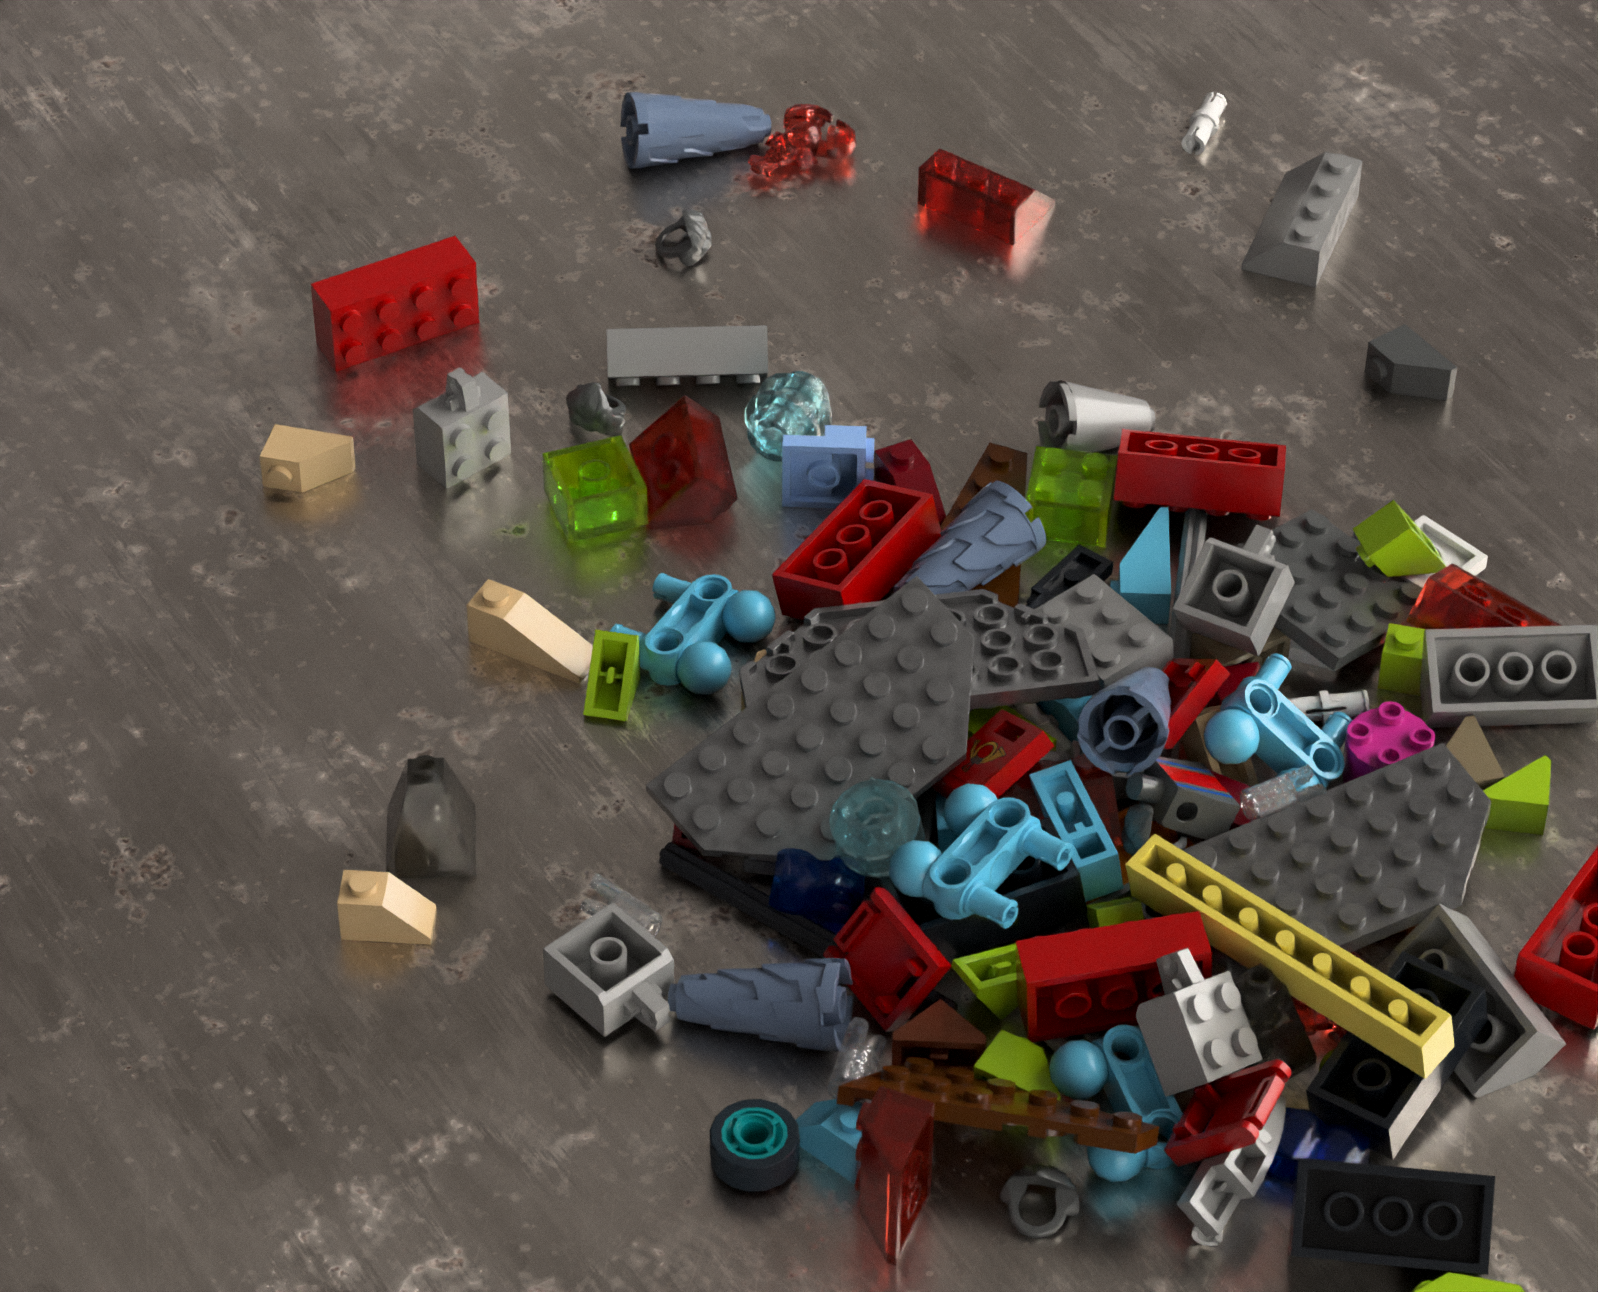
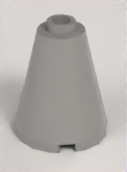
(1089, 417)

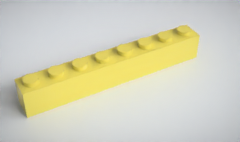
(1305, 961)

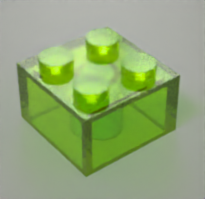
(595, 488)
(1072, 494)

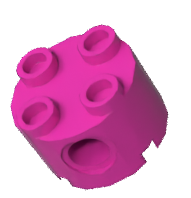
(1383, 738)

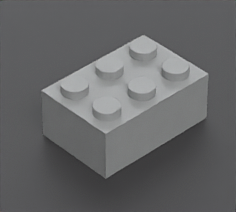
(1115, 630)

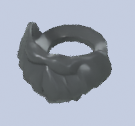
(692, 249)
(591, 410)
(1138, 828)
(1066, 1197)

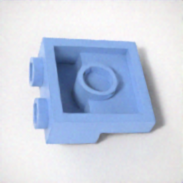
(825, 468)

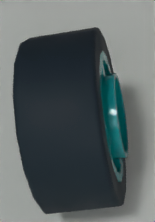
(754, 1145)

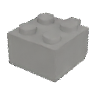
(462, 428)
(1235, 592)
(611, 971)
(1196, 1026)

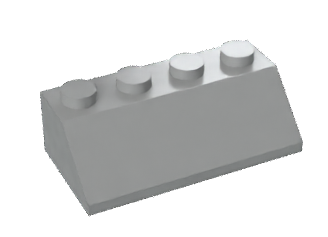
(1305, 219)
(687, 353)
(1510, 675)
(1517, 1034)

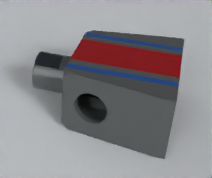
(1184, 797)

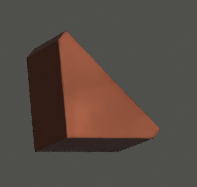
(939, 1036)

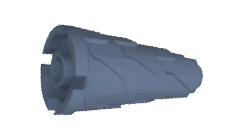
(676, 128)
(980, 542)
(1127, 722)
(776, 1002)

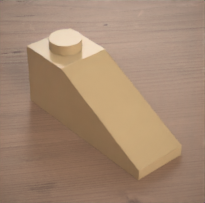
(526, 631)

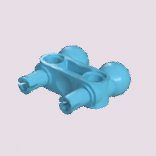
(686, 638)
(1266, 723)
(989, 847)
(1132, 1086)

